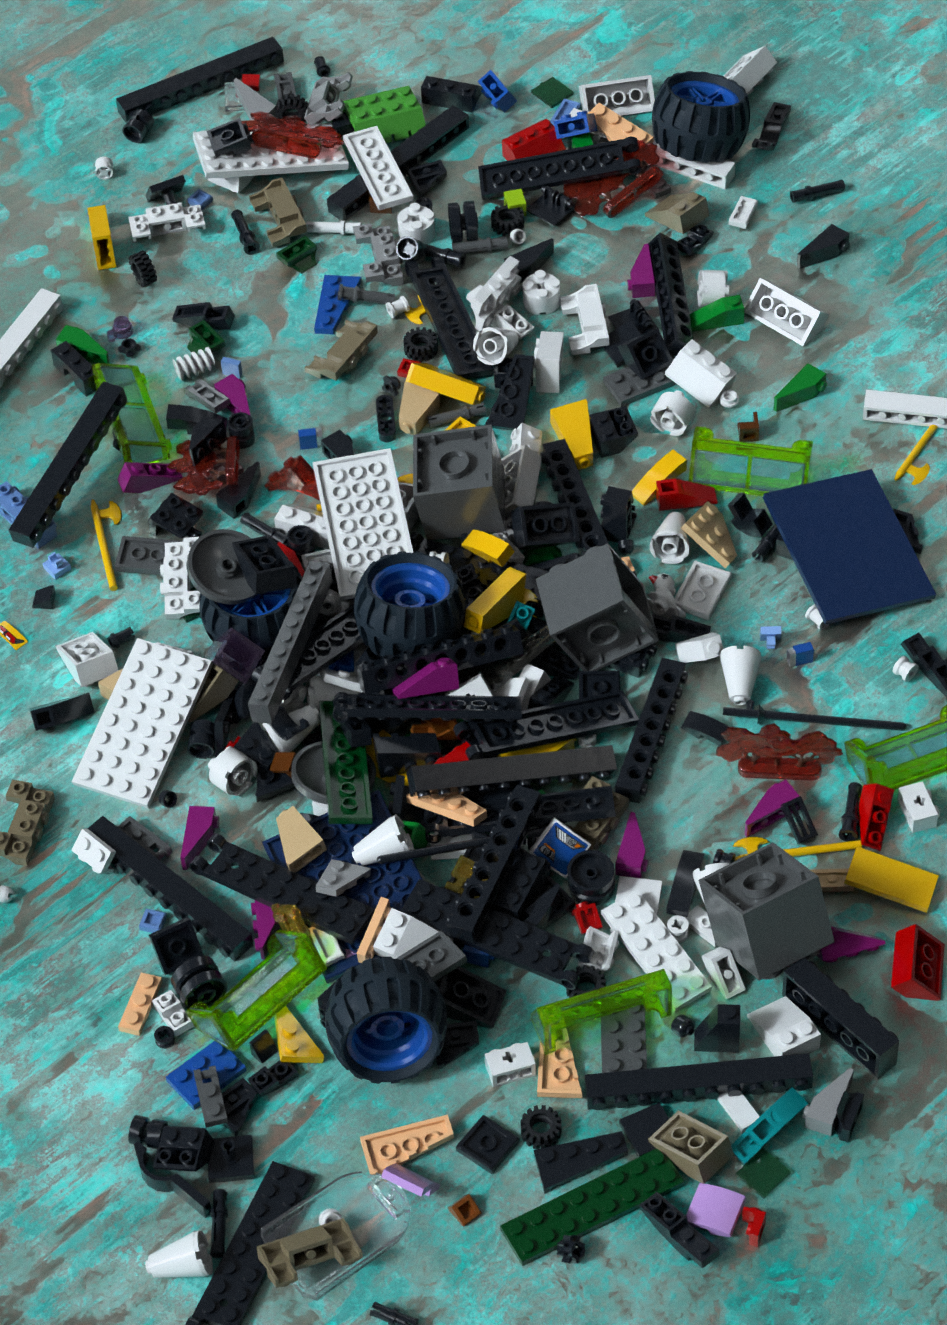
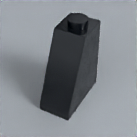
(719, 1030)

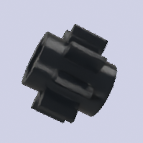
(571, 1249)

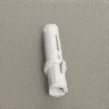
(331, 227)

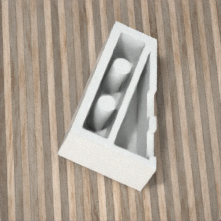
(548, 361)

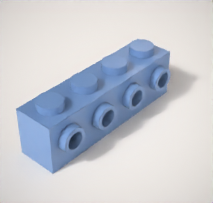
(11, 504)

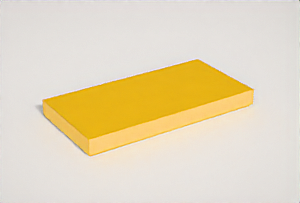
(891, 879)

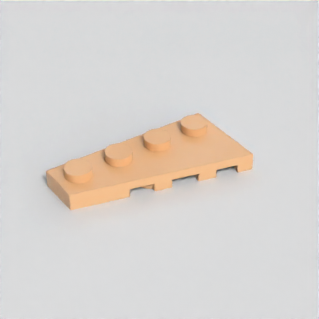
(616, 126)
(452, 806)
(558, 1072)
(404, 1142)

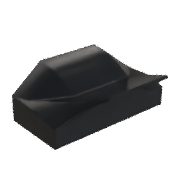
(848, 1113)

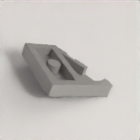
(340, 876)

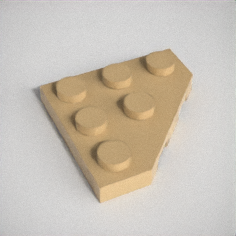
(711, 533)

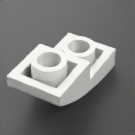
(172, 1013)

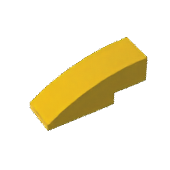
(666, 468)
(488, 547)

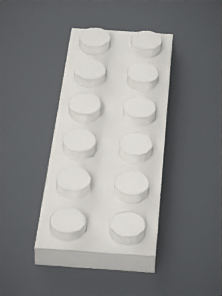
(378, 168)
(655, 947)

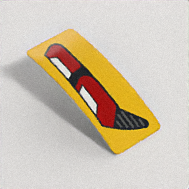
(11, 635)

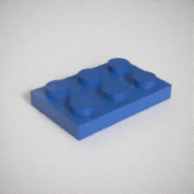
(227, 1068)

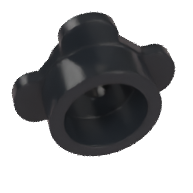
(129, 347)
(391, 385)

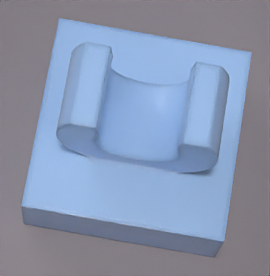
(56, 565)
(770, 634)

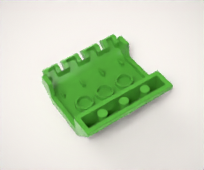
(391, 111)

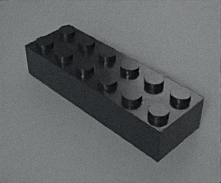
(841, 1017)

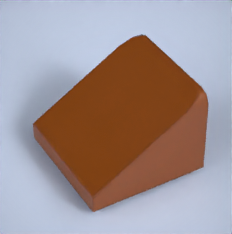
(464, 1209)

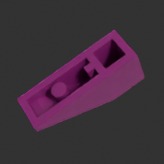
(641, 275)
(235, 391)
(432, 678)
(769, 809)
(198, 830)
(632, 854)

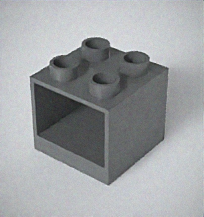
(458, 482)
(596, 609)
(767, 911)

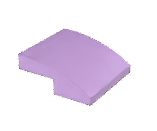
(410, 1180)
(715, 1209)

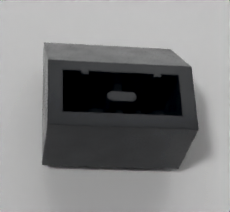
(612, 430)
(183, 1149)

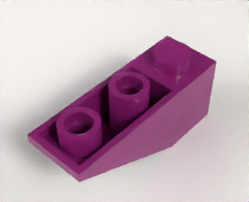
(143, 477)
(264, 926)
(848, 944)

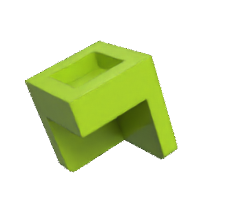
(515, 199)

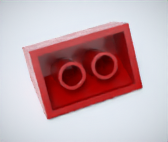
(532, 141)
(917, 964)

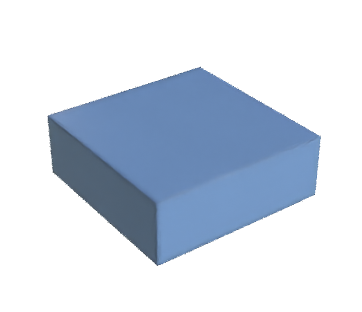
(200, 198)
(231, 366)
(152, 920)

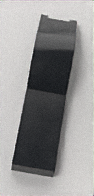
(772, 126)
(285, 726)
(172, 1183)

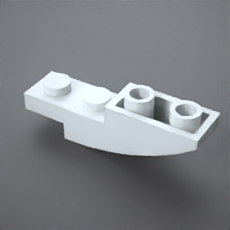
(506, 317)

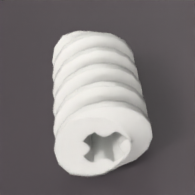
(192, 364)

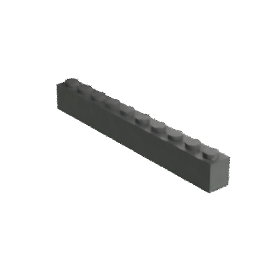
(290, 642)

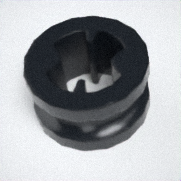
(161, 1032)

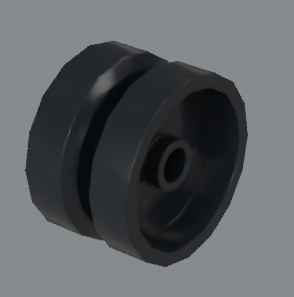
(463, 221)
(591, 877)
(199, 982)

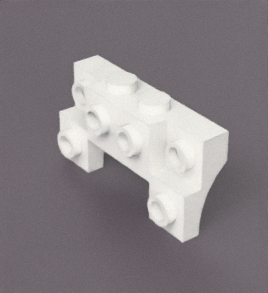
(166, 220)
(498, 288)
(591, 317)
(176, 582)

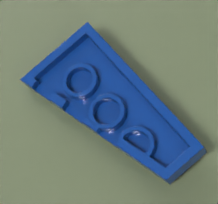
(329, 308)

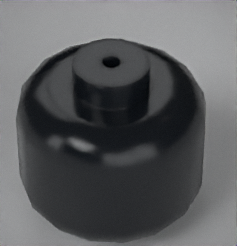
(683, 1025)

